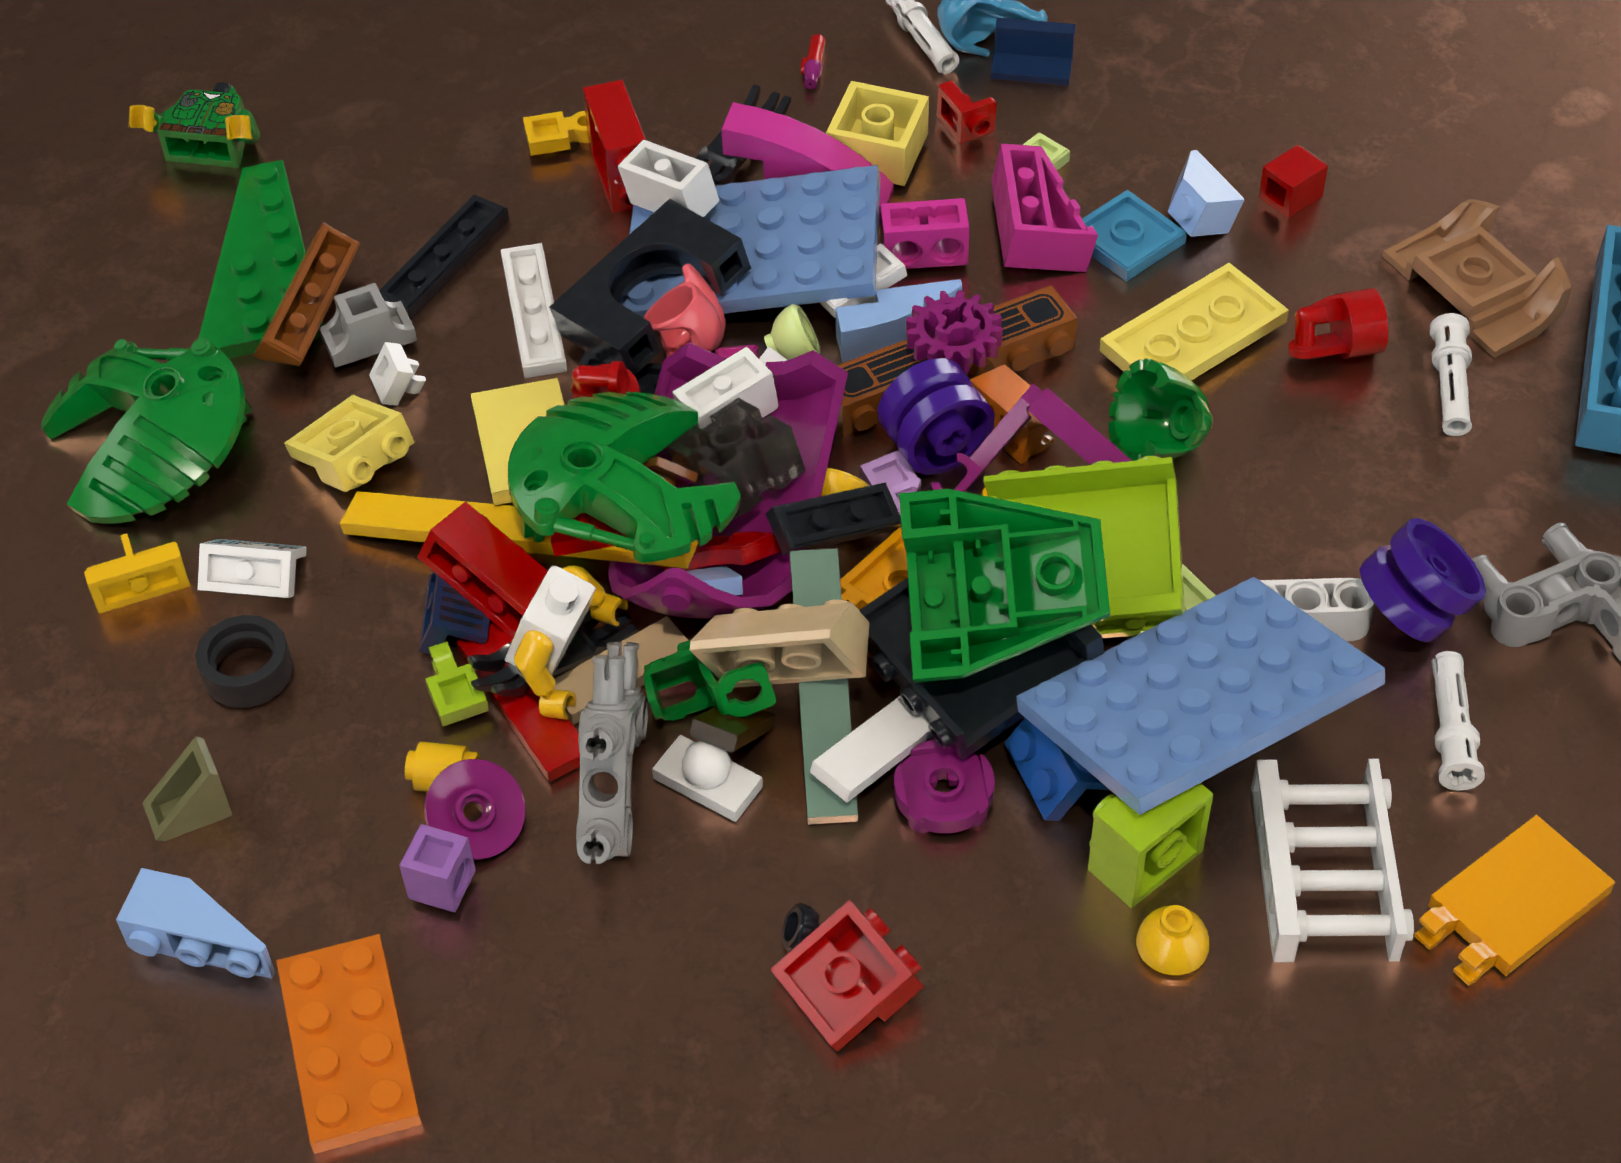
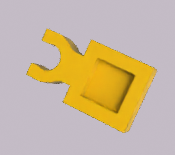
(553, 132)

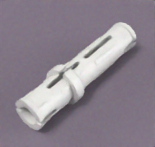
(914, 19)

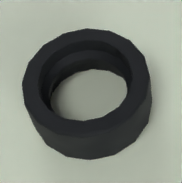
(236, 634)

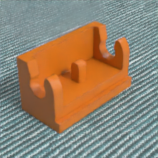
(1002, 390)

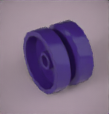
(935, 415)
(1422, 580)

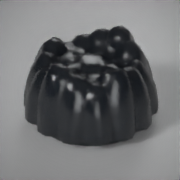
(799, 924)

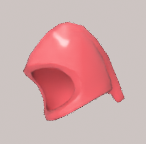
(688, 315)

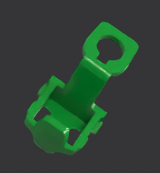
(686, 667)

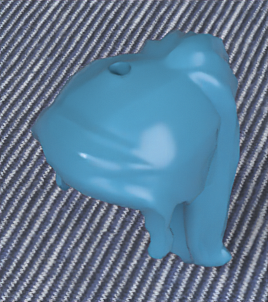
(974, 20)

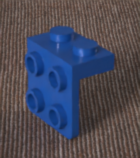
(1048, 771)

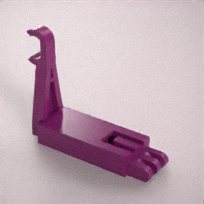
(1056, 417)

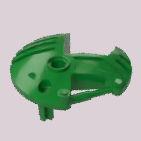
(173, 431)
(592, 463)

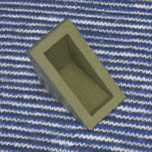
(187, 795)

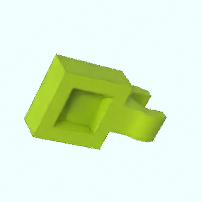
(452, 688)

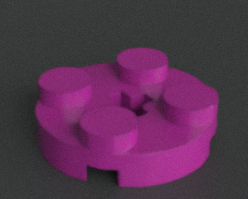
(940, 811)

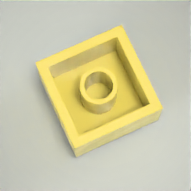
(882, 127)

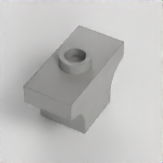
(364, 325)

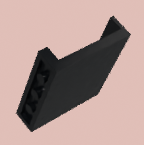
(973, 708)

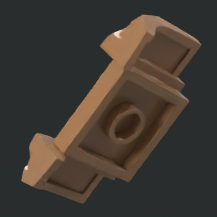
(1483, 278)

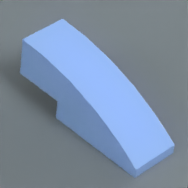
(883, 323)

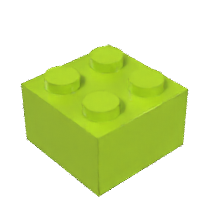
(1142, 851)

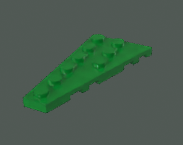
(255, 261)

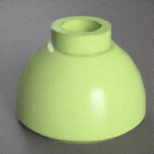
(792, 334)

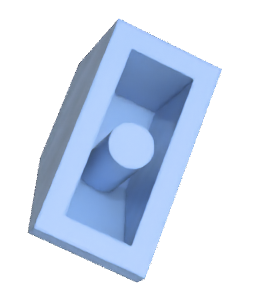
(1204, 199)

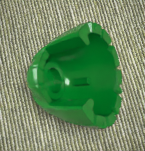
(1157, 412)

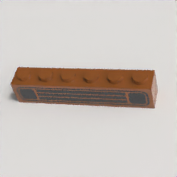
(1033, 331)

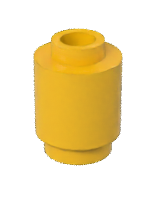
(431, 759)

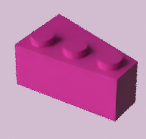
(1034, 214)

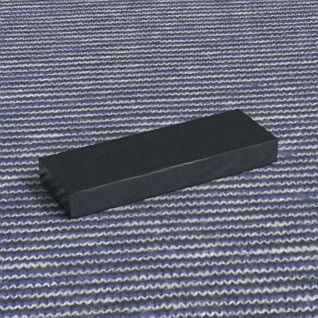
(834, 518)

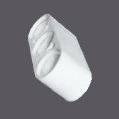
(1334, 602)

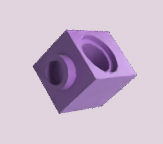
(437, 868)

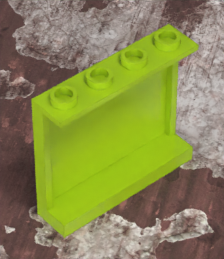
(1137, 525)

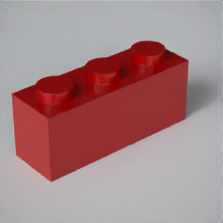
(483, 566)

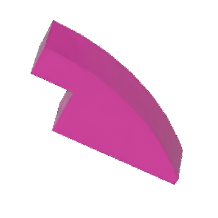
(788, 146)

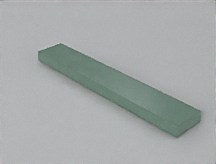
(824, 702)

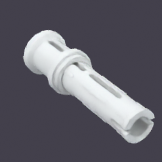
(1452, 359)
(1456, 737)

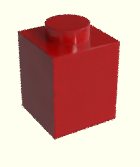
(1293, 181)

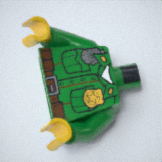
(201, 127)

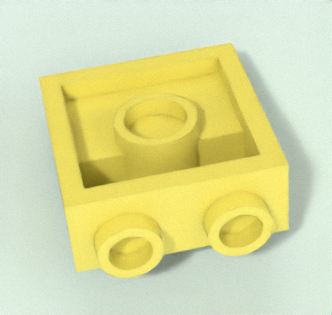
(352, 442)

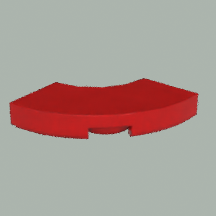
(736, 549)

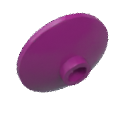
(491, 791)

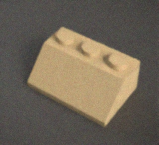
(790, 642)

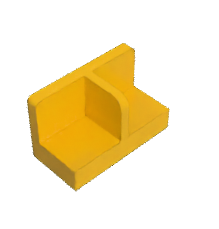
(136, 576)

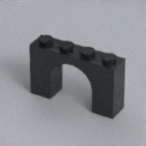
(672, 236)

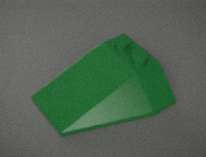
(995, 579)

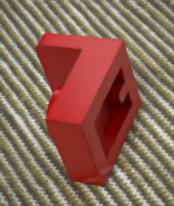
(961, 116)

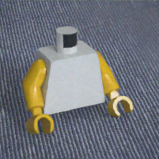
(550, 627)

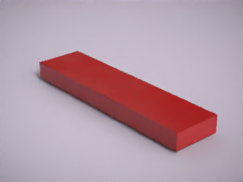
(548, 740)

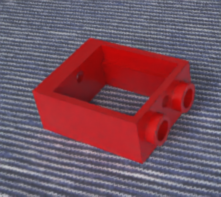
(611, 136)

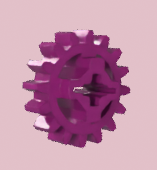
(954, 330)

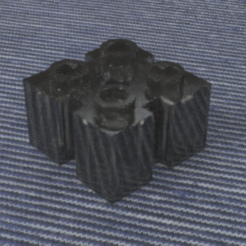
(740, 450)

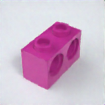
(926, 232)

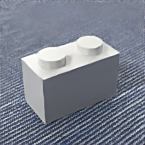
(660, 174)

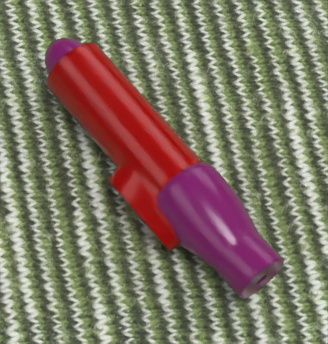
(812, 64)

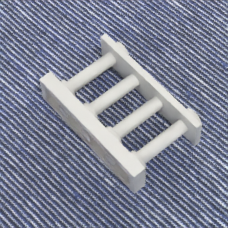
(1286, 881)

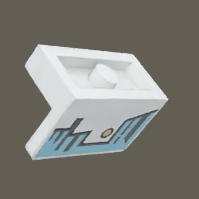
(248, 567)

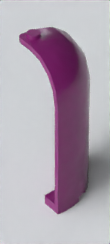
(809, 402)

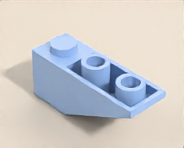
(182, 921)

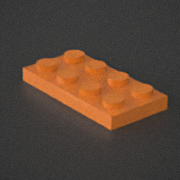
(347, 1044)

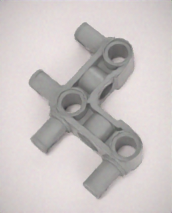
(1579, 588)
(606, 739)

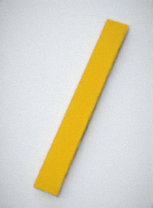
(413, 517)

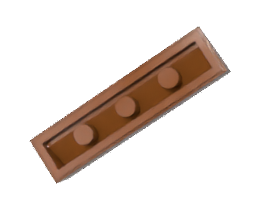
(307, 297)

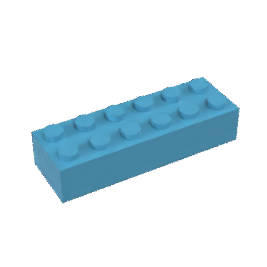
(1601, 383)

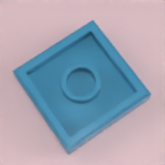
(1132, 235)

